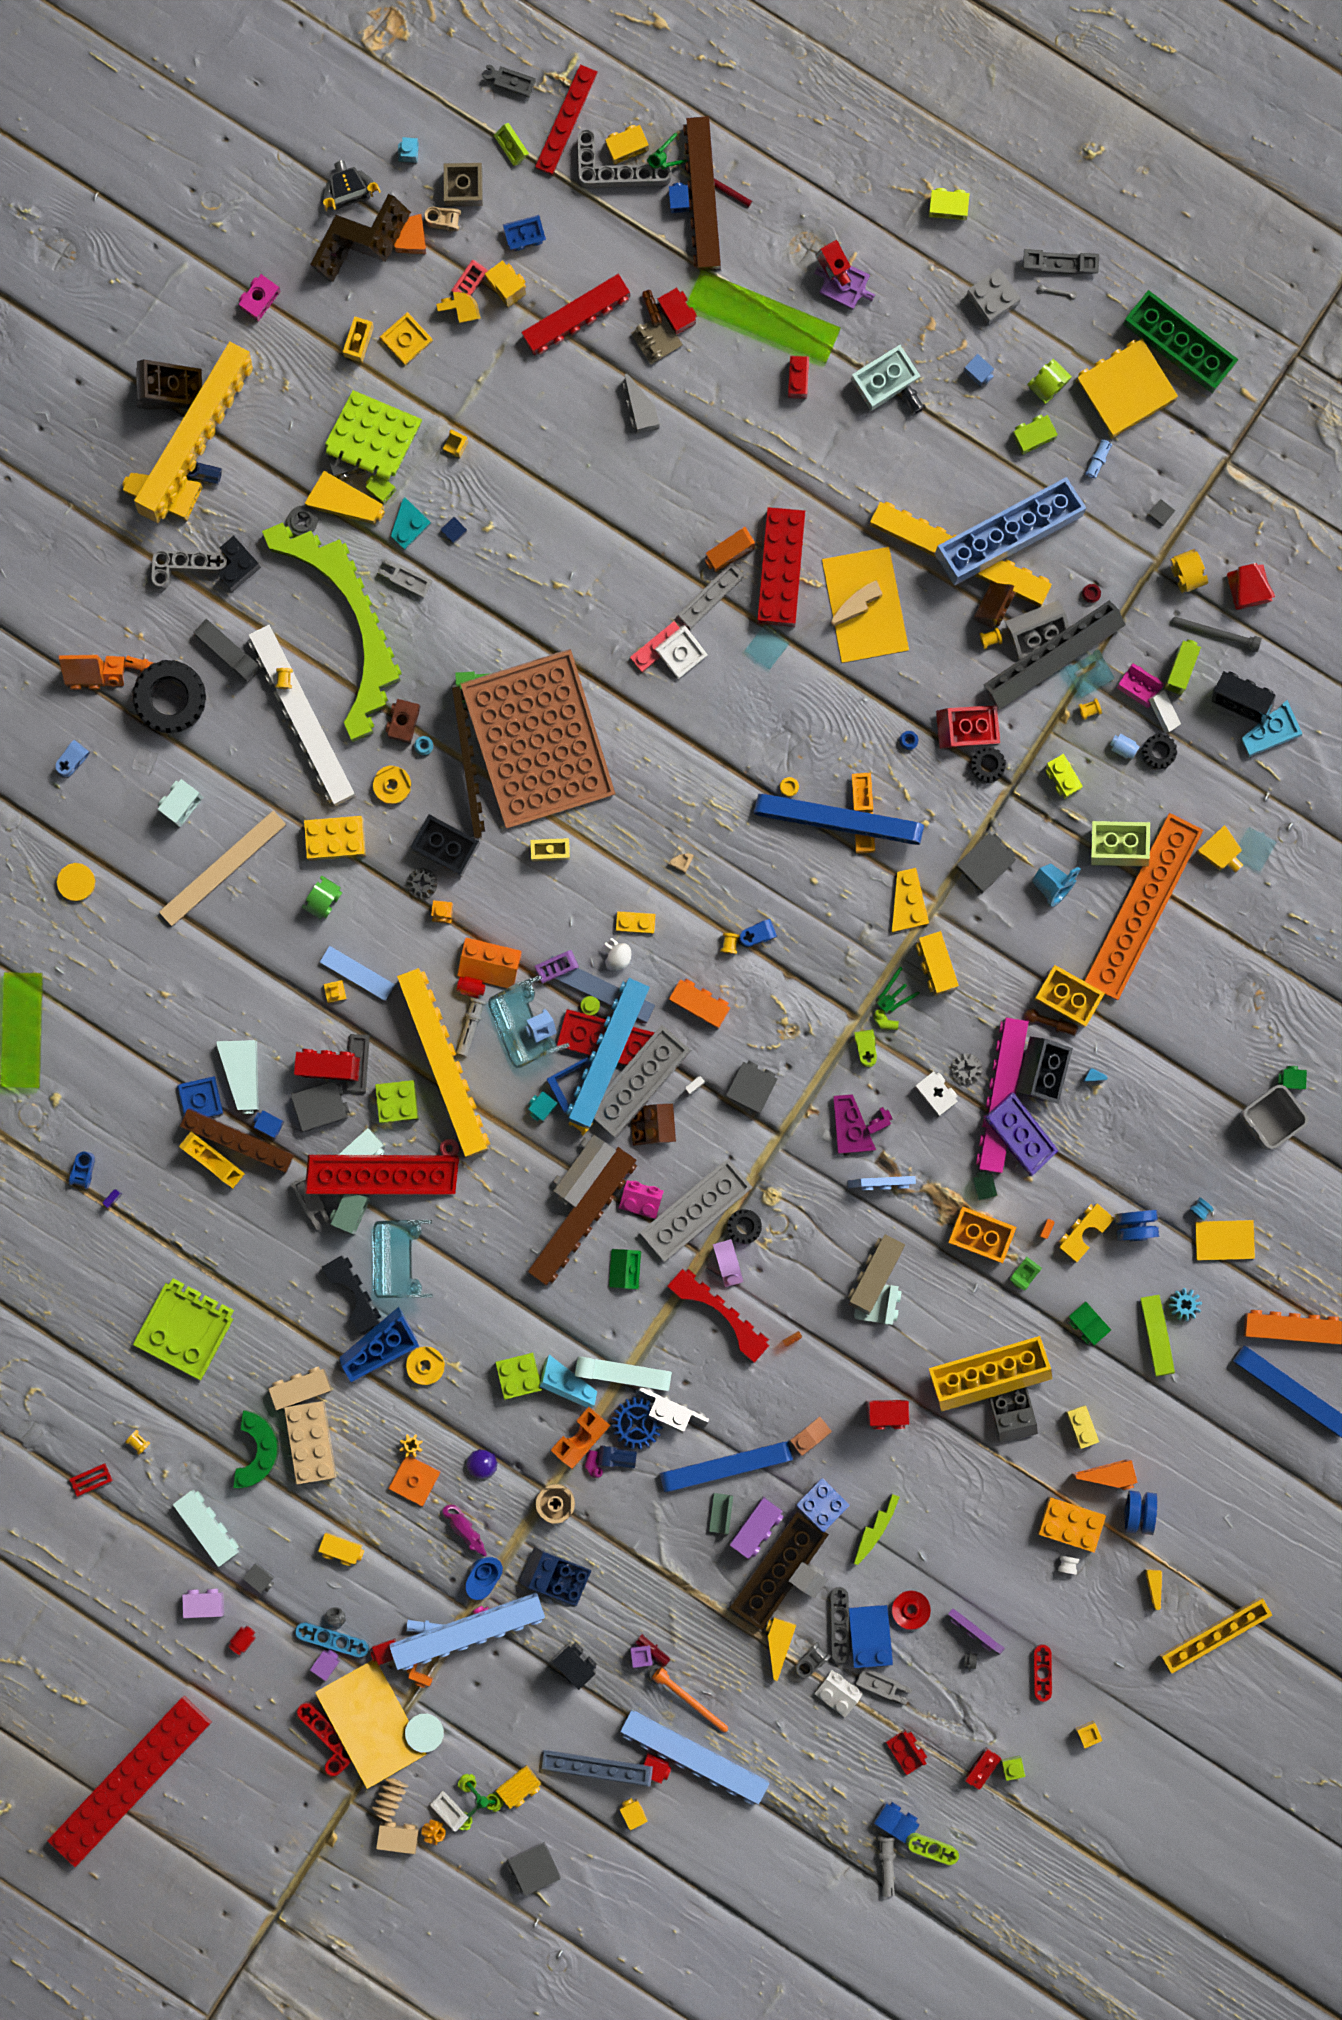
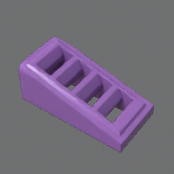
(572, 961)

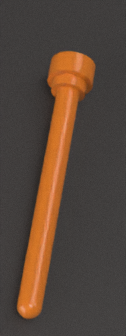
(662, 1677)

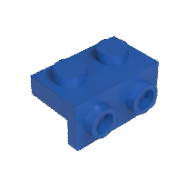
(524, 233)

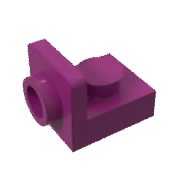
(877, 1125)

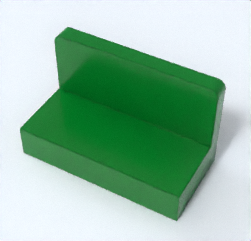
(625, 1268)

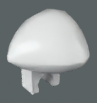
(618, 955)

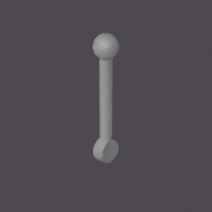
(1073, 294)

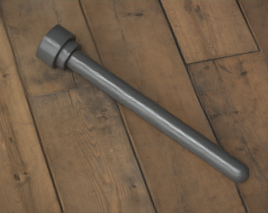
(1252, 642)

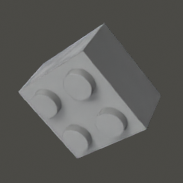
(993, 296)

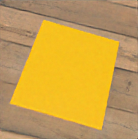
(882, 627)
(369, 1723)

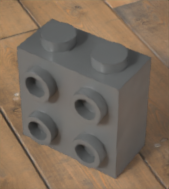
(752, 1086)
(533, 1869)

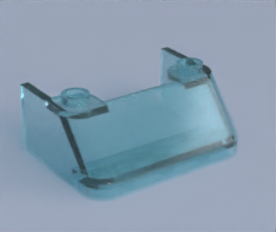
(510, 1011)
(394, 1259)

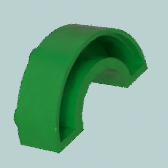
(266, 1454)

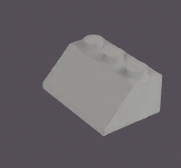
(1036, 628)

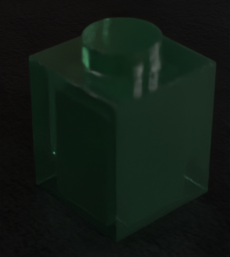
(984, 1185)

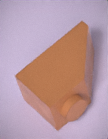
(810, 1436)

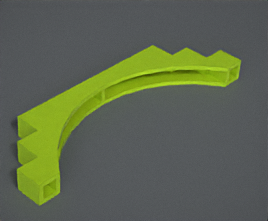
(335, 565)

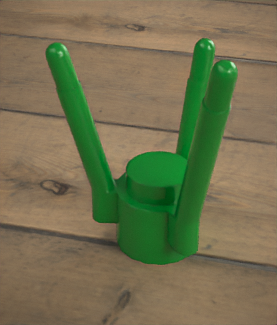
(658, 158)
(887, 1001)

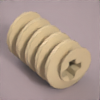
(388, 1799)

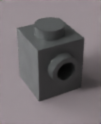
(259, 1578)

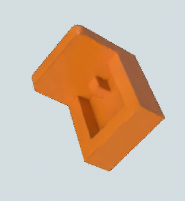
(114, 671)
(419, 1678)

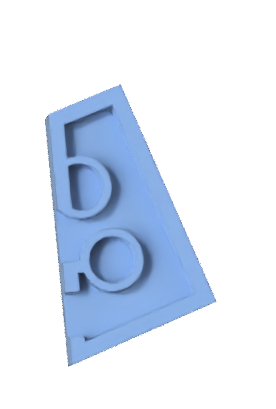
(884, 1183)

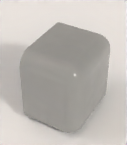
(1274, 1117)

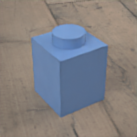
(979, 370)

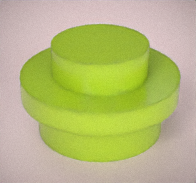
(590, 1005)

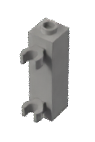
(583, 1171)

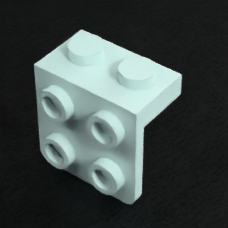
(884, 1308)

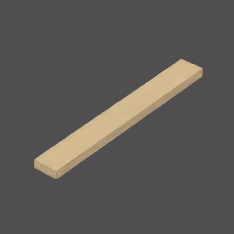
(222, 868)

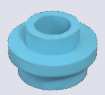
(423, 739)

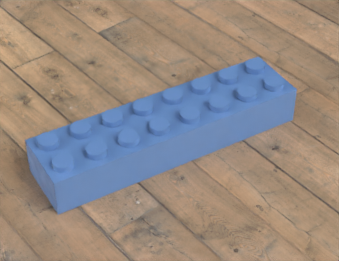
(1010, 531)

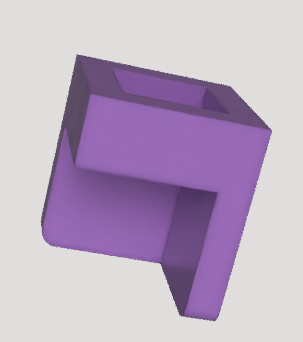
(641, 1656)

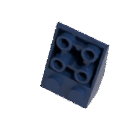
(555, 1576)

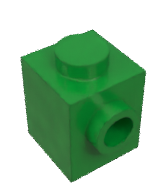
(1293, 1078)

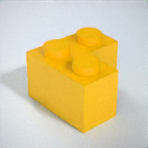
(506, 283)

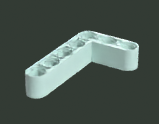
(623, 1373)

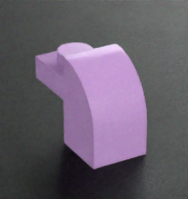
(728, 1263)

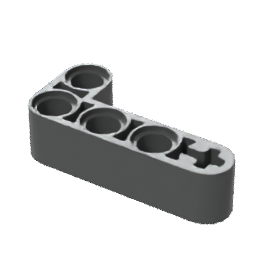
(227, 650)

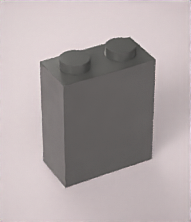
(986, 862)
(320, 1106)

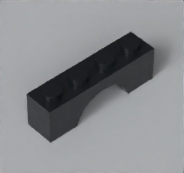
(364, 1315)

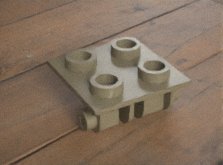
(656, 340)

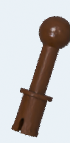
(1033, 1016)

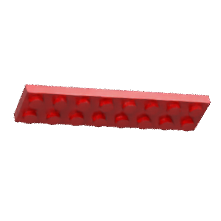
(381, 1174)

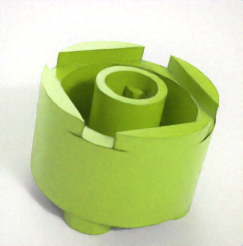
(1049, 381)

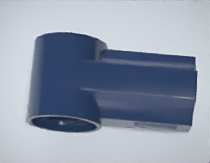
(206, 473)
(614, 1457)

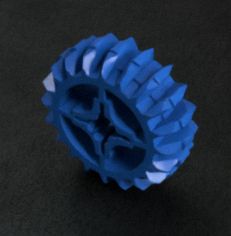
(627, 1432)

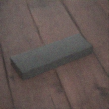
(360, 1047)

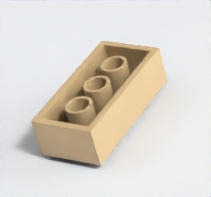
(310, 1442)

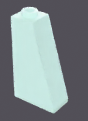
(242, 1072)

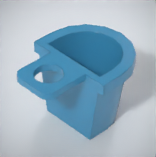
(1054, 883)

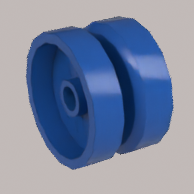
(1137, 1226)
(1138, 1513)

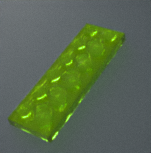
(22, 1030)

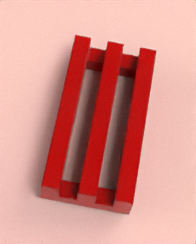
(76, 1486)

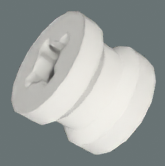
(1068, 1564)

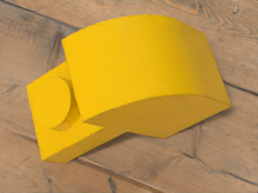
(465, 305)

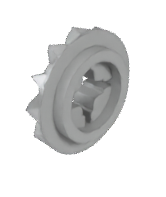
(961, 1076)

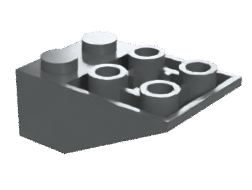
(1013, 1415)

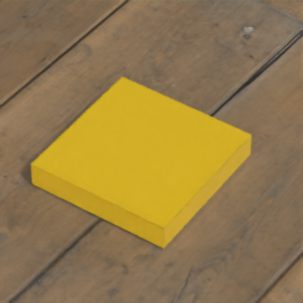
(406, 338)

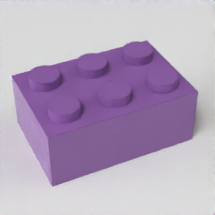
(756, 1528)

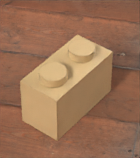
(398, 1838)

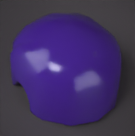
(481, 1464)

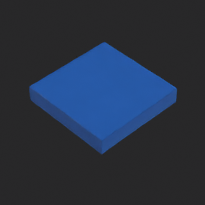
(201, 1096)

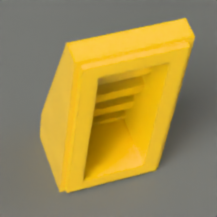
(1154, 1581)

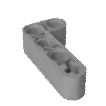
(189, 566)

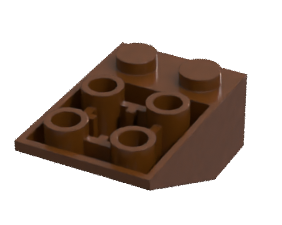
(994, 603)

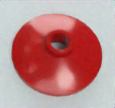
(918, 1617)

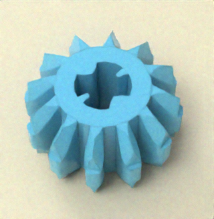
(1186, 1297)

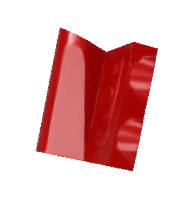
(1250, 586)

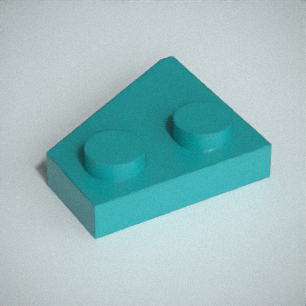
(408, 524)

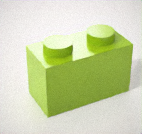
(1034, 434)

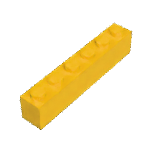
(1216, 1635)

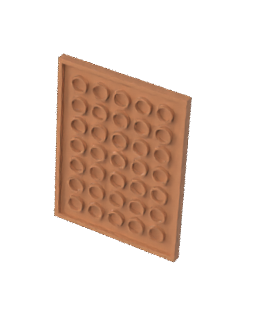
(538, 738)

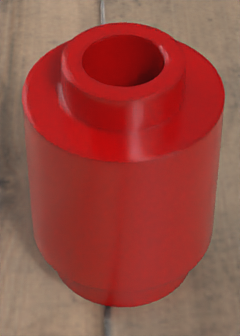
(471, 987)
(242, 1640)

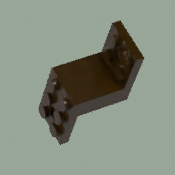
(372, 241)

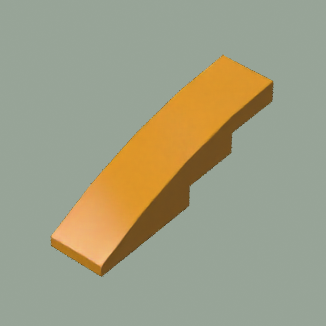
(864, 803)

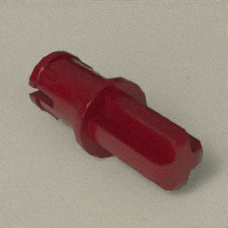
(656, 1653)

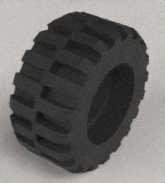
(169, 670)

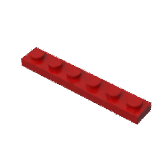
(566, 120)

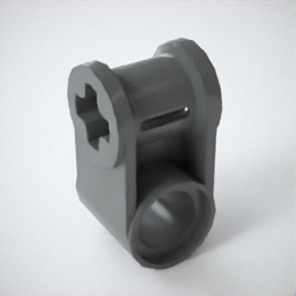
(812, 1660)

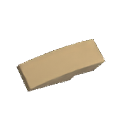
(857, 603)

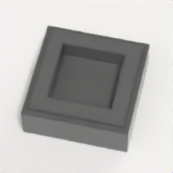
(1161, 512)

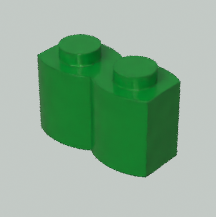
(1088, 1323)

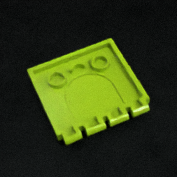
(372, 435)
(184, 1329)

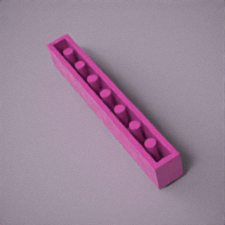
(1006, 1079)

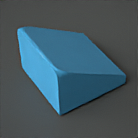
(1094, 1075)

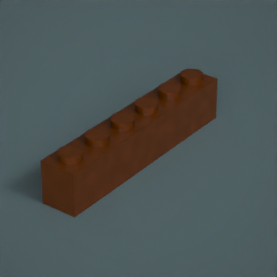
(237, 1140)

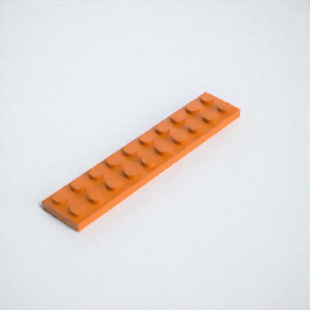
(1143, 906)

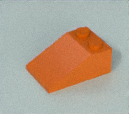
(82, 671)
(1116, 1474)

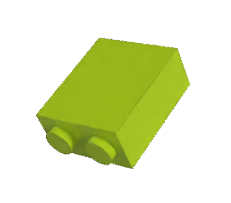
(1182, 667)

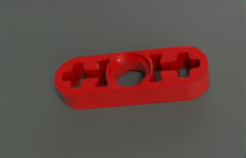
(1048, 1687)

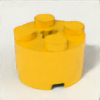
(1189, 570)

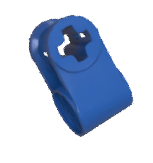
(761, 933)
(82, 1171)

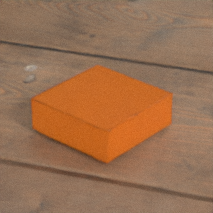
(1047, 1229)

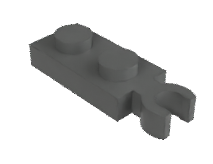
(511, 80)

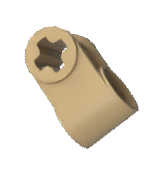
(444, 218)

